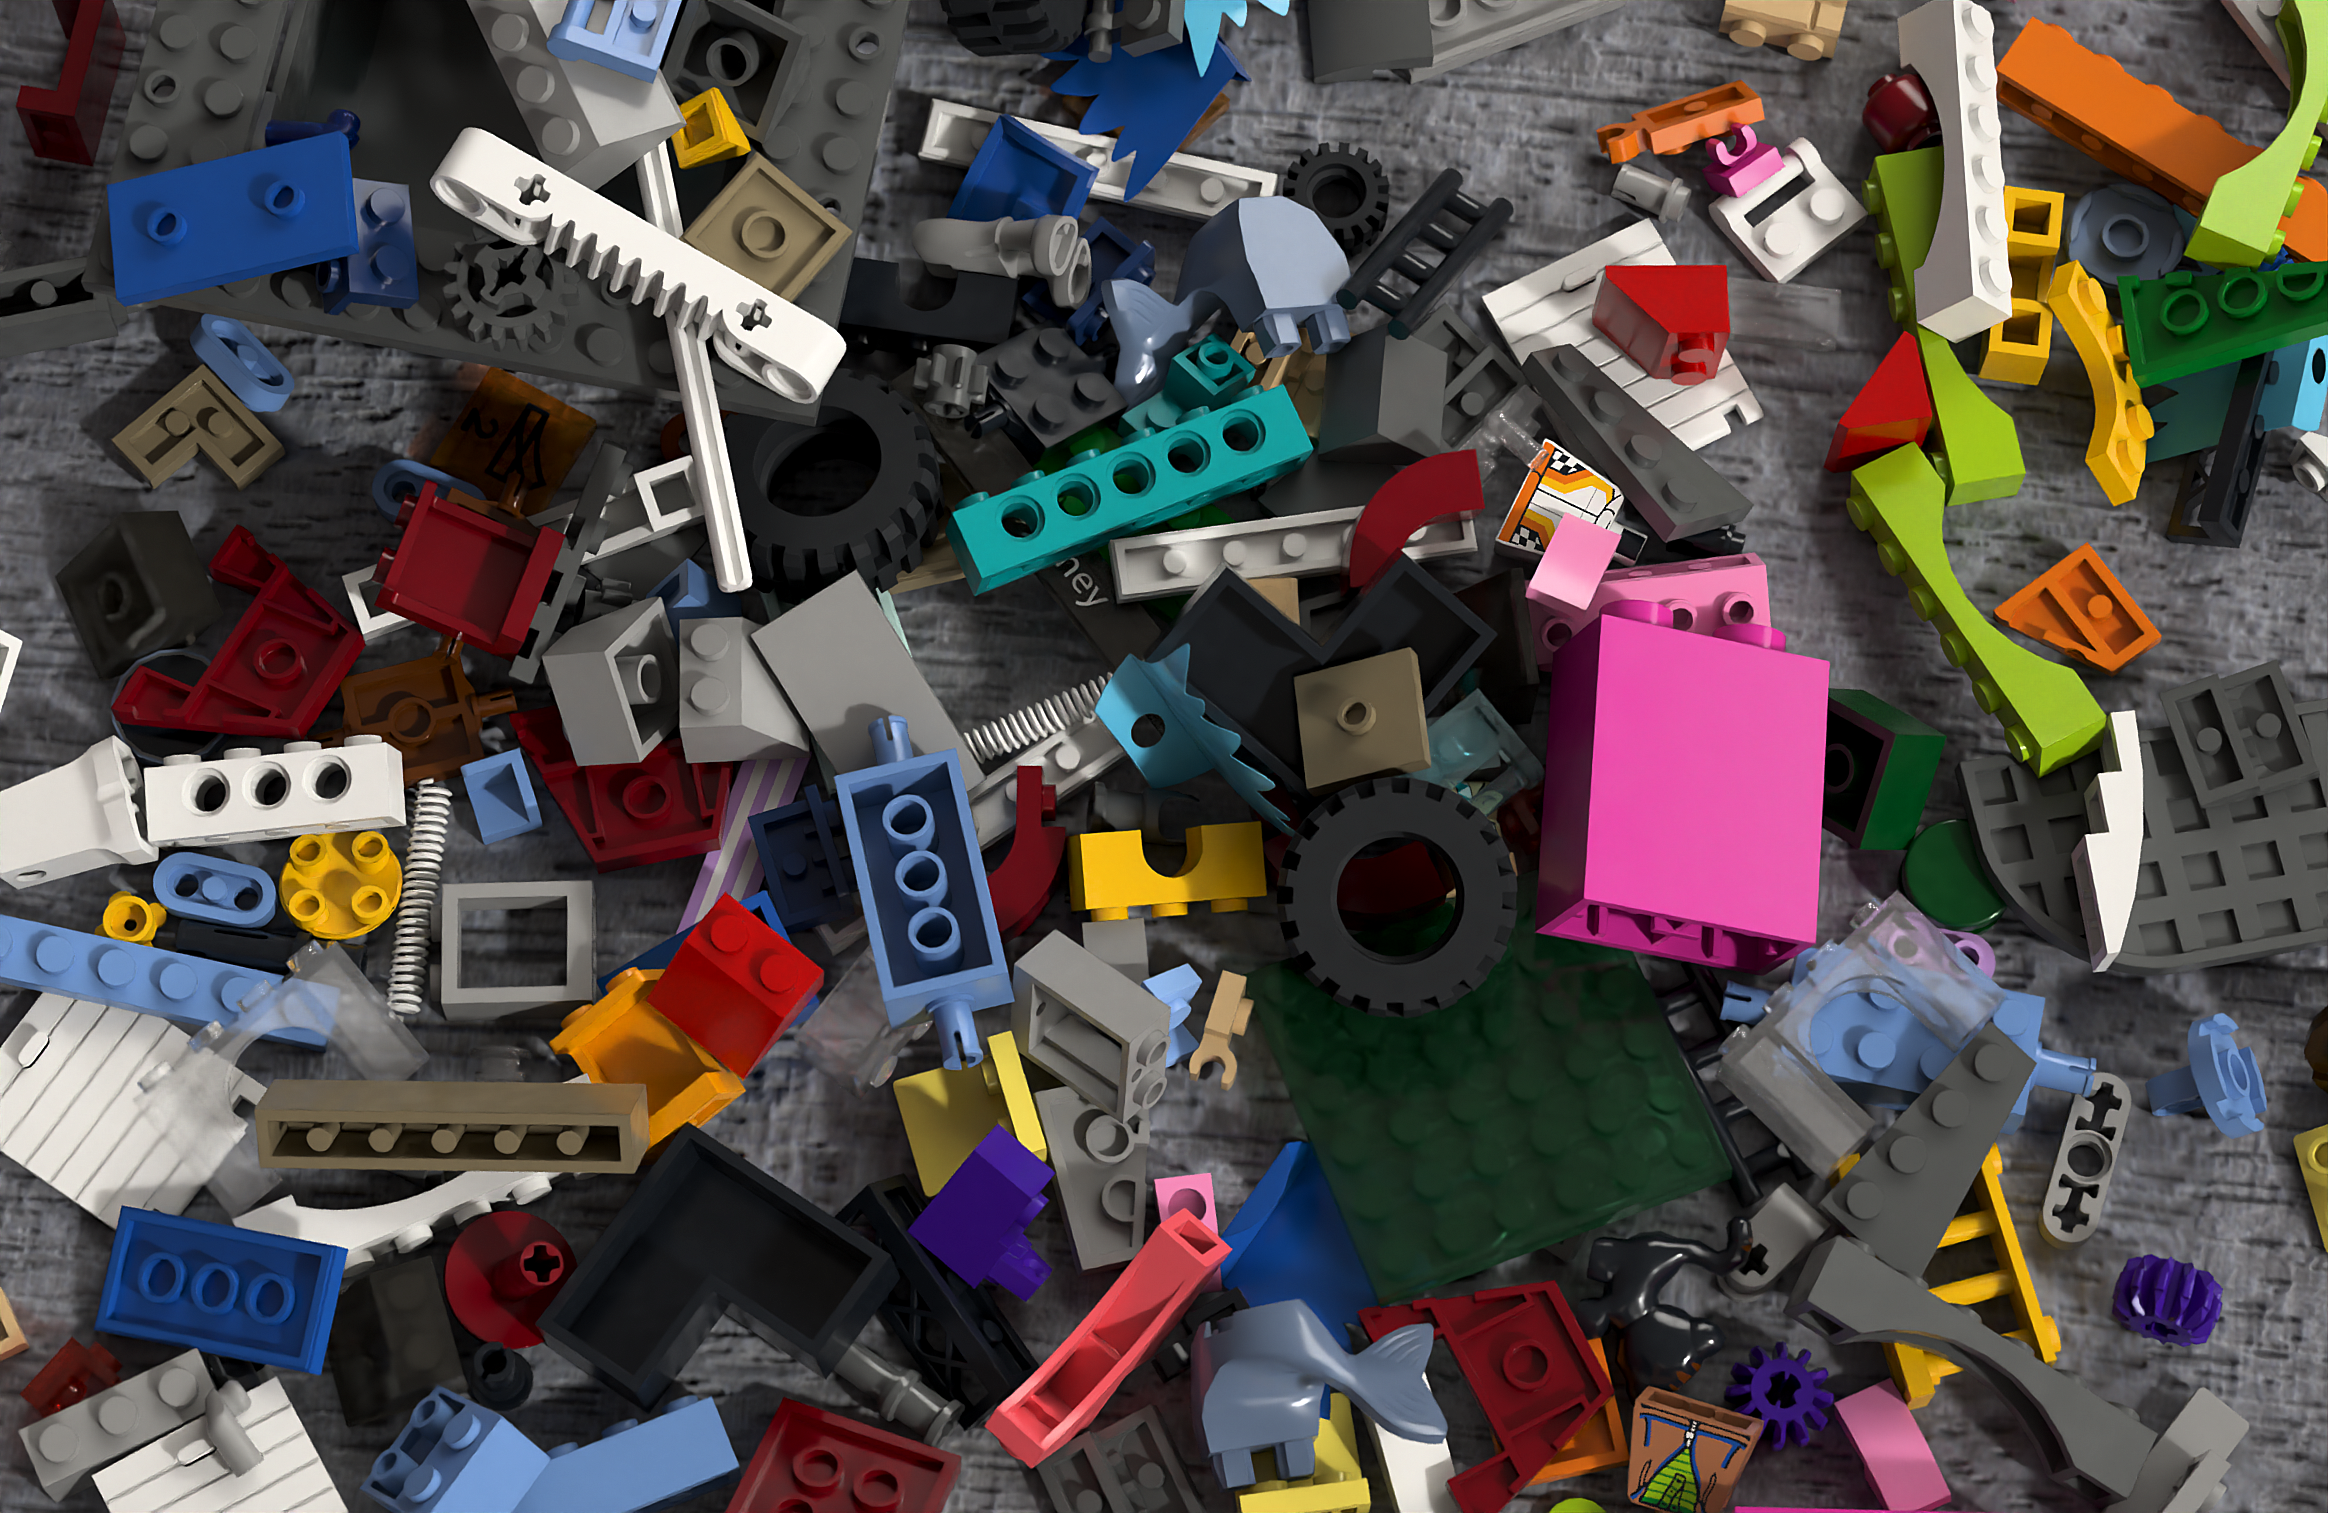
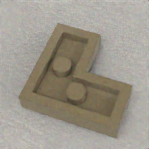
(197, 418)

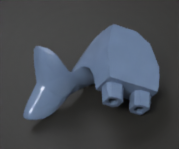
(1259, 258)
(1263, 1384)

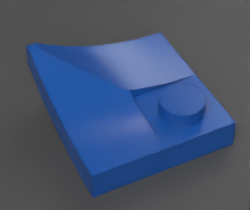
(1022, 178)

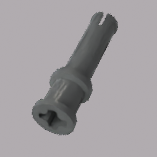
(901, 1395)

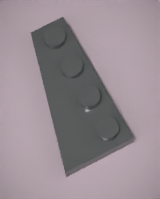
(583, 535)

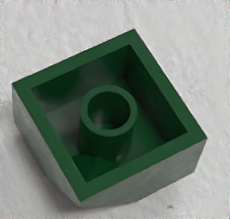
(1876, 771)

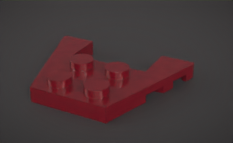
(270, 670)
(629, 810)
(1524, 1370)

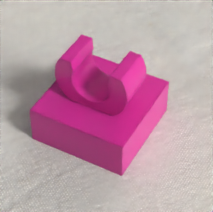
(1744, 166)

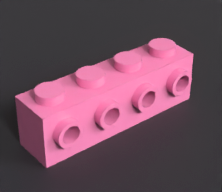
(1697, 591)

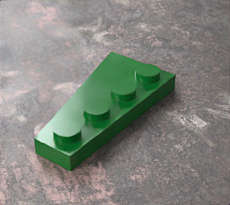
(2214, 320)

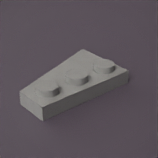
(1096, 1177)

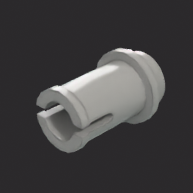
(1651, 192)

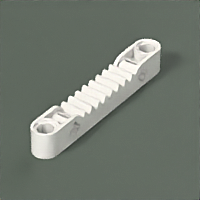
(495, 180)

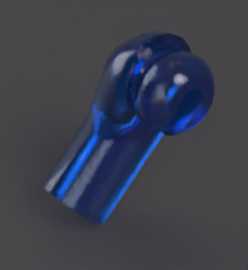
(286, 131)

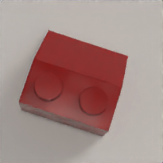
(1666, 318)
(735, 986)

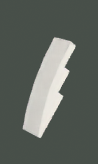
(2110, 856)

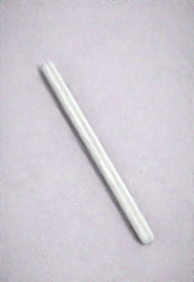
(698, 396)

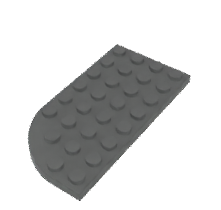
(2209, 879)

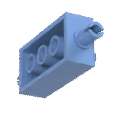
(924, 890)
(1890, 1057)

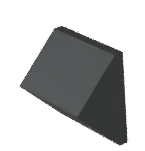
(744, 54)
(1382, 400)

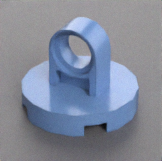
(2217, 1078)

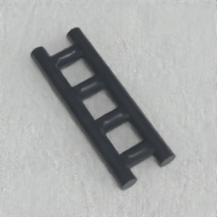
(1432, 281)
(1705, 989)

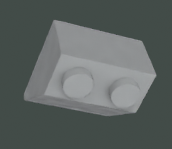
(616, 684)
(732, 697)

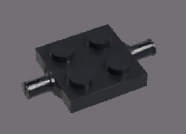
(1047, 390)

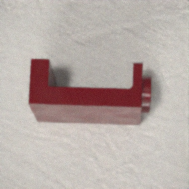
(71, 120)
(465, 573)

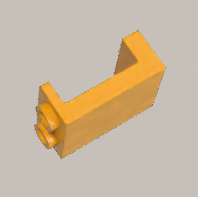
(633, 1044)

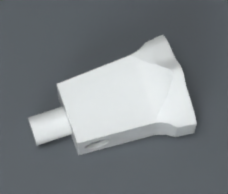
(75, 818)

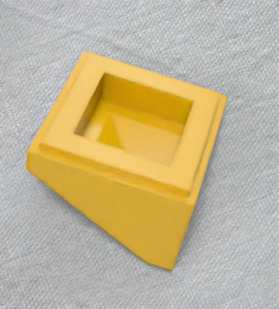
(710, 132)

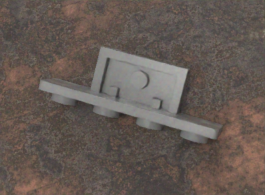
(2187, 1460)

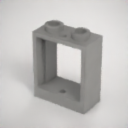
(1065, 977)
(516, 1002)

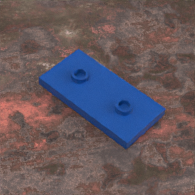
(232, 218)
(221, 1289)

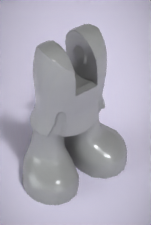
(1010, 249)

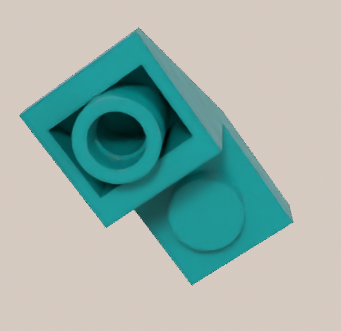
(1197, 377)

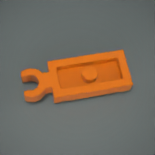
(1679, 123)

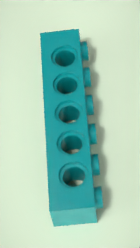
(996, 558)

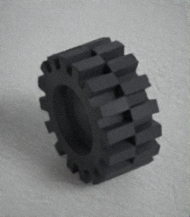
(1351, 171)

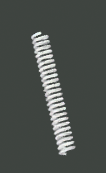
(1036, 728)
(423, 897)

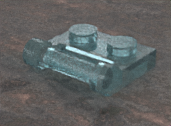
(1470, 738)

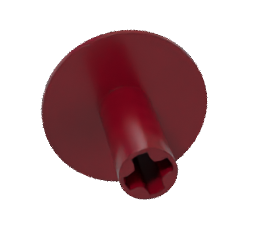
(505, 1276)

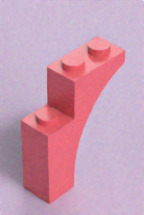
(1110, 1341)

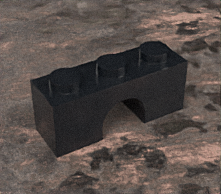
(877, 319)

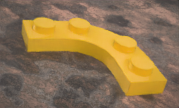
(2121, 419)

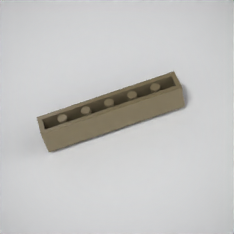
(453, 1126)

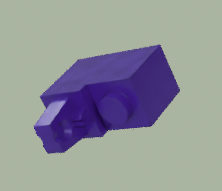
(982, 1216)

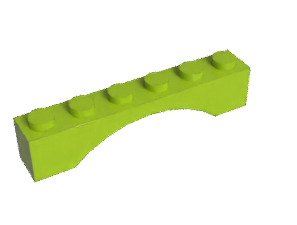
(2246, 205)
(1969, 434)
(2040, 703)

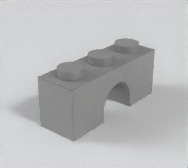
(116, 1423)

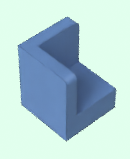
(694, 595)
(501, 796)

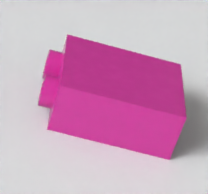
(1683, 791)

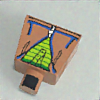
(1687, 1453)

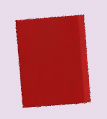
(1885, 413)

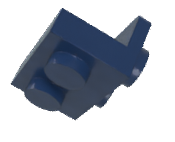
(1111, 258)
(386, 261)
(803, 864)

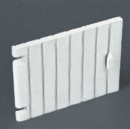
(1543, 314)
(75, 1112)
(284, 1482)

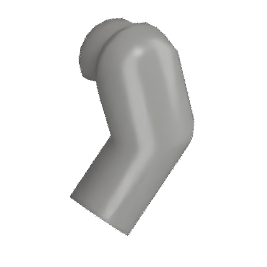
(226, 1431)

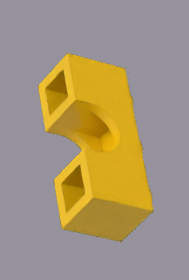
(2020, 345)
(1220, 867)

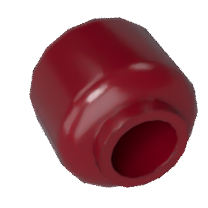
(1902, 114)

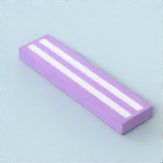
(737, 866)

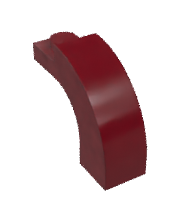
(1418, 496)
(1036, 861)
(1369, 889)

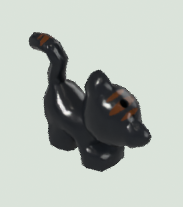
(1655, 1340)

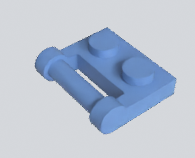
(631, 40)

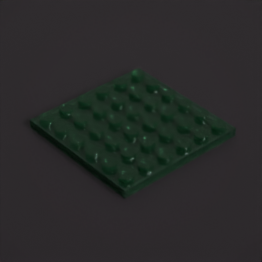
(1491, 1120)

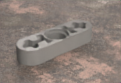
(2056, 1198)

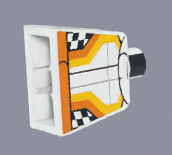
(1560, 487)

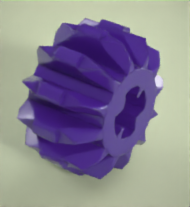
(2167, 1300)
(1802, 1407)

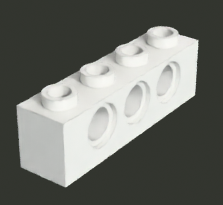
(369, 800)

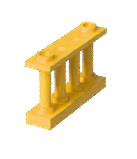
(1918, 1370)

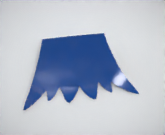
(1150, 94)
(1296, 1247)

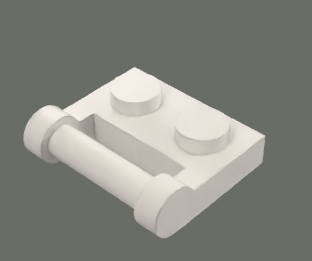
(1801, 227)

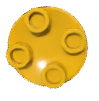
(340, 883)

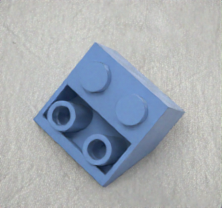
(455, 1461)

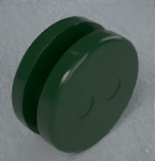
(1947, 880)

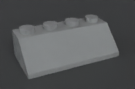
(578, 113)

